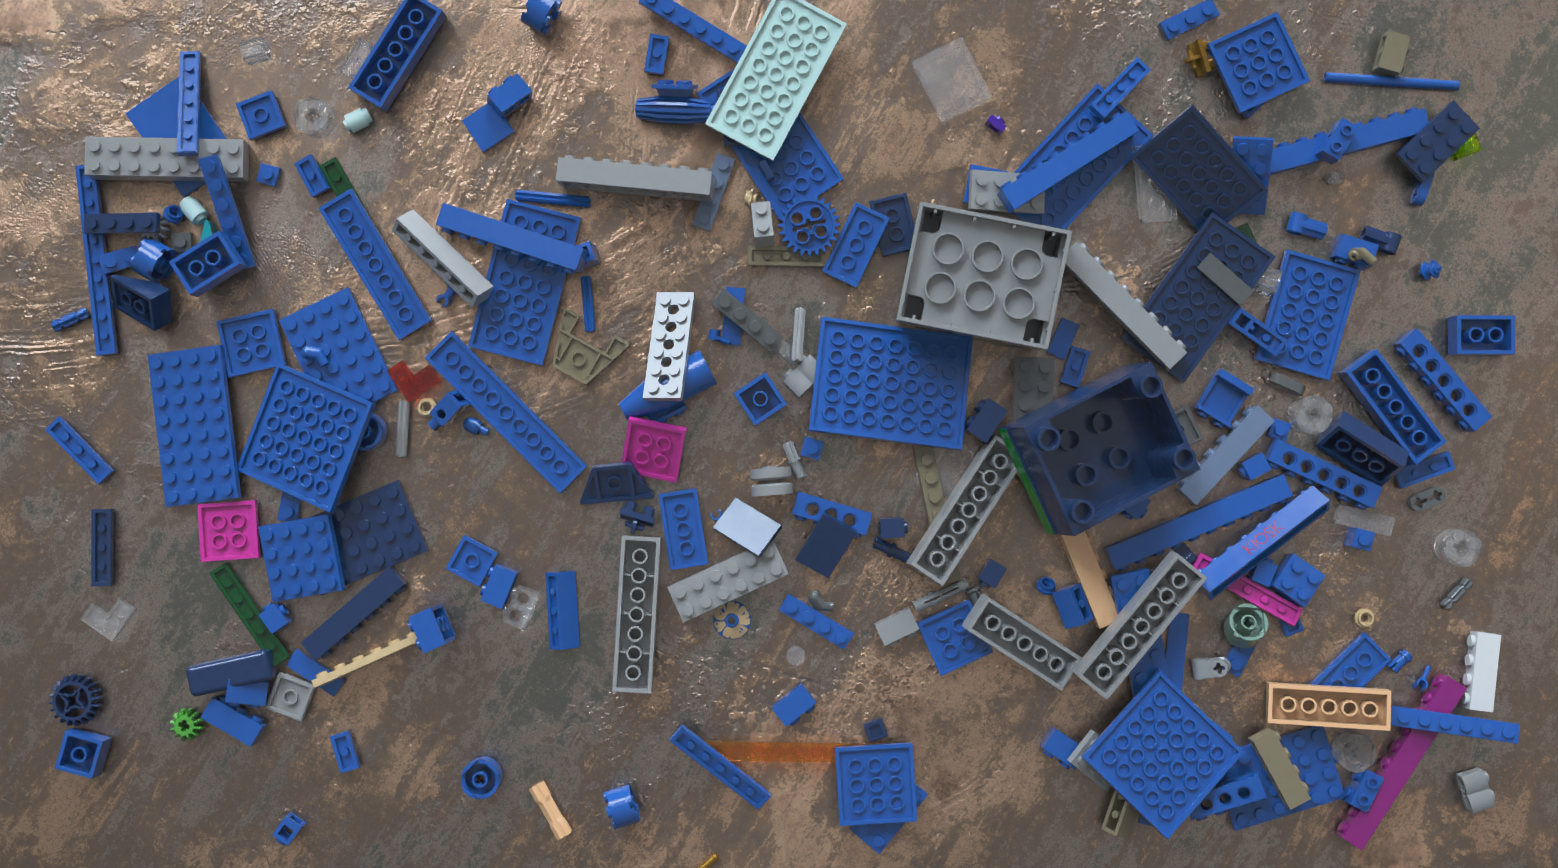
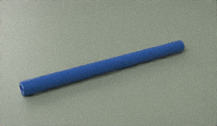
(1391, 81)

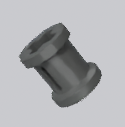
(974, 593)

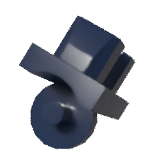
(646, 518)

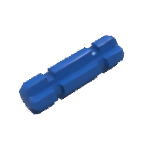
(70, 319)

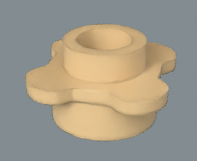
(751, 197)

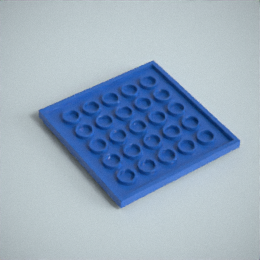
(305, 437)
(1162, 754)

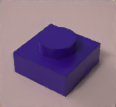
(996, 124)

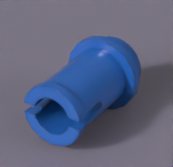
(1400, 661)

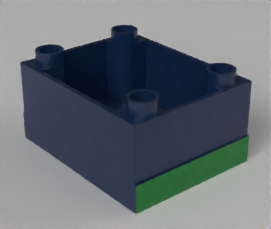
(1099, 449)

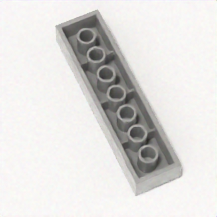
(158, 159)
(636, 179)
(1123, 306)
(964, 512)
(637, 614)
(1139, 624)

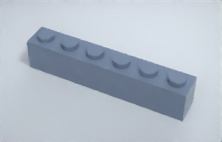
(1225, 454)

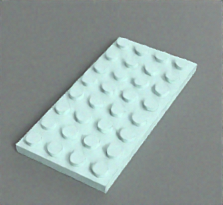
(776, 75)

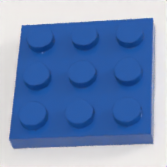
(251, 343)
(949, 641)

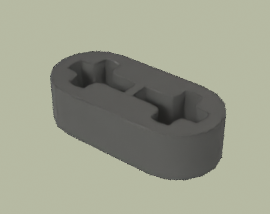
(1287, 384)
(1425, 494)

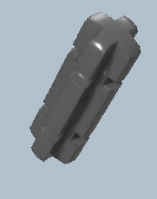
(1456, 594)

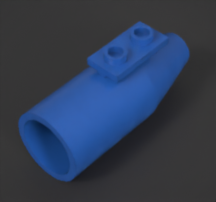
(697, 380)

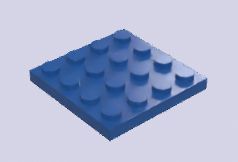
(1258, 63)
(302, 557)
(876, 784)

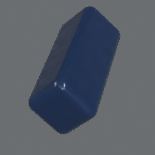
(240, 669)

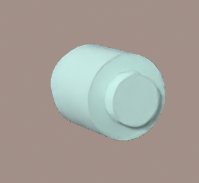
(357, 120)
(193, 210)

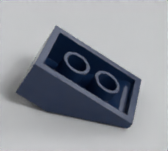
(142, 301)

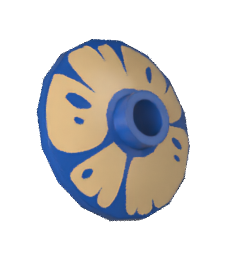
(735, 610)

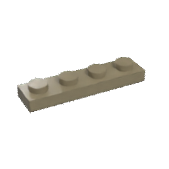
(783, 257)

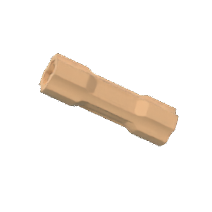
(549, 808)

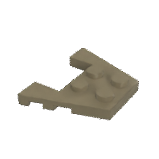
(580, 358)

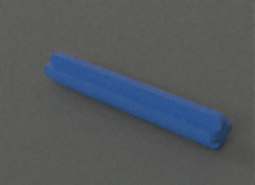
(552, 198)

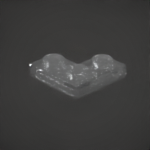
(111, 622)

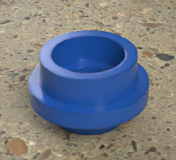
(173, 210)
(1046, 586)

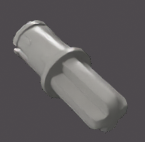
(794, 459)

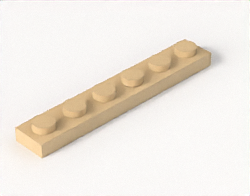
(361, 661)

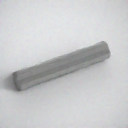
(798, 335)
(402, 429)

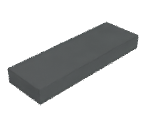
(1225, 279)

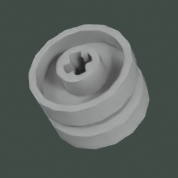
(771, 481)

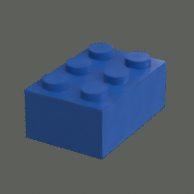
(207, 264)
(1481, 335)
(431, 628)

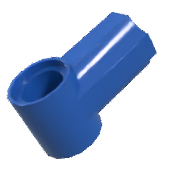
(1302, 225)

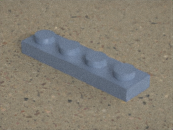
(708, 210)

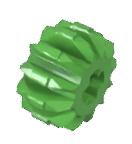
(182, 728)

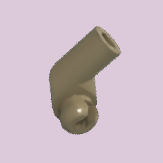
(1361, 253)

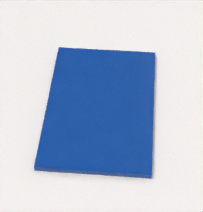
(159, 119)

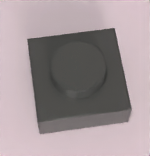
(182, 241)

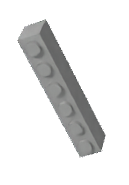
(442, 258)

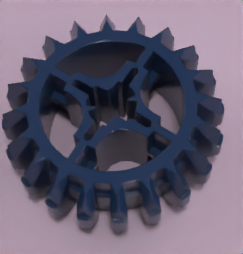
(66, 710)

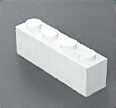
(1481, 671)

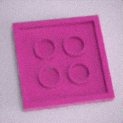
(654, 448)
(229, 530)

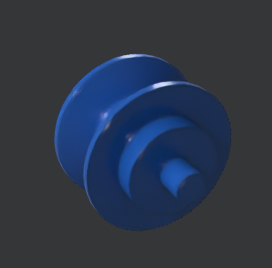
(1429, 270)

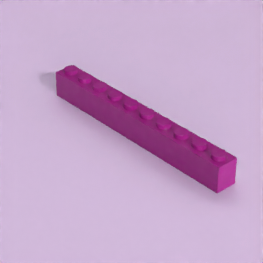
(1400, 763)

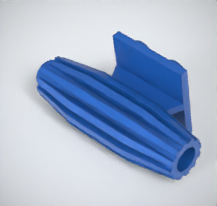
(674, 104)

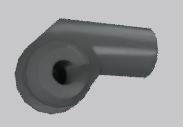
(818, 603)

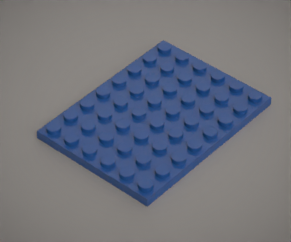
(890, 383)

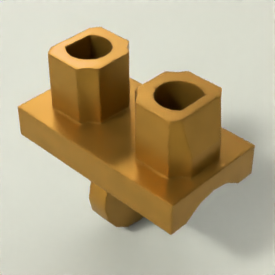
(1198, 58)

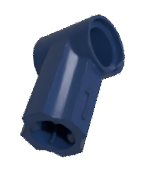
(1387, 240)

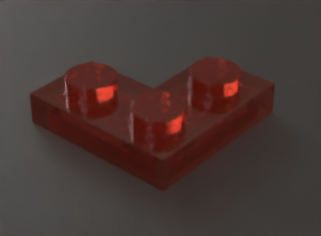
(413, 385)

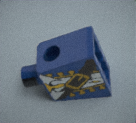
(448, 410)

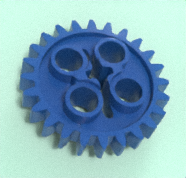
(803, 209)

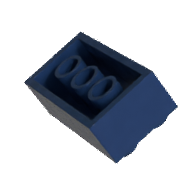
(1362, 449)

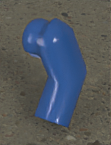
(314, 352)

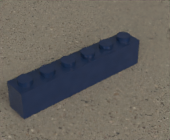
(355, 612)

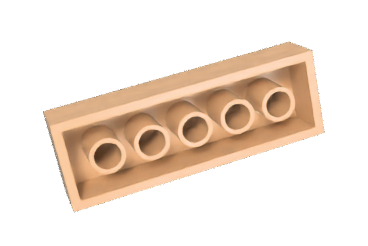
(1328, 706)

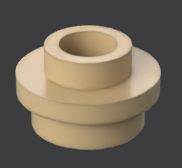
(421, 406)
(1369, 618)

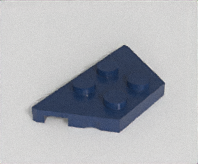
(615, 483)

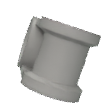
(1207, 667)

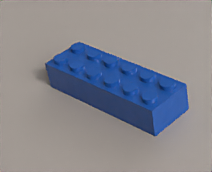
(397, 52)
(1392, 406)

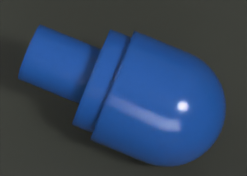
(475, 426)

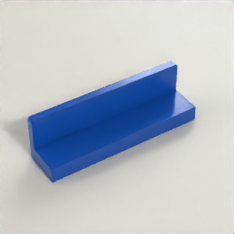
(562, 610)

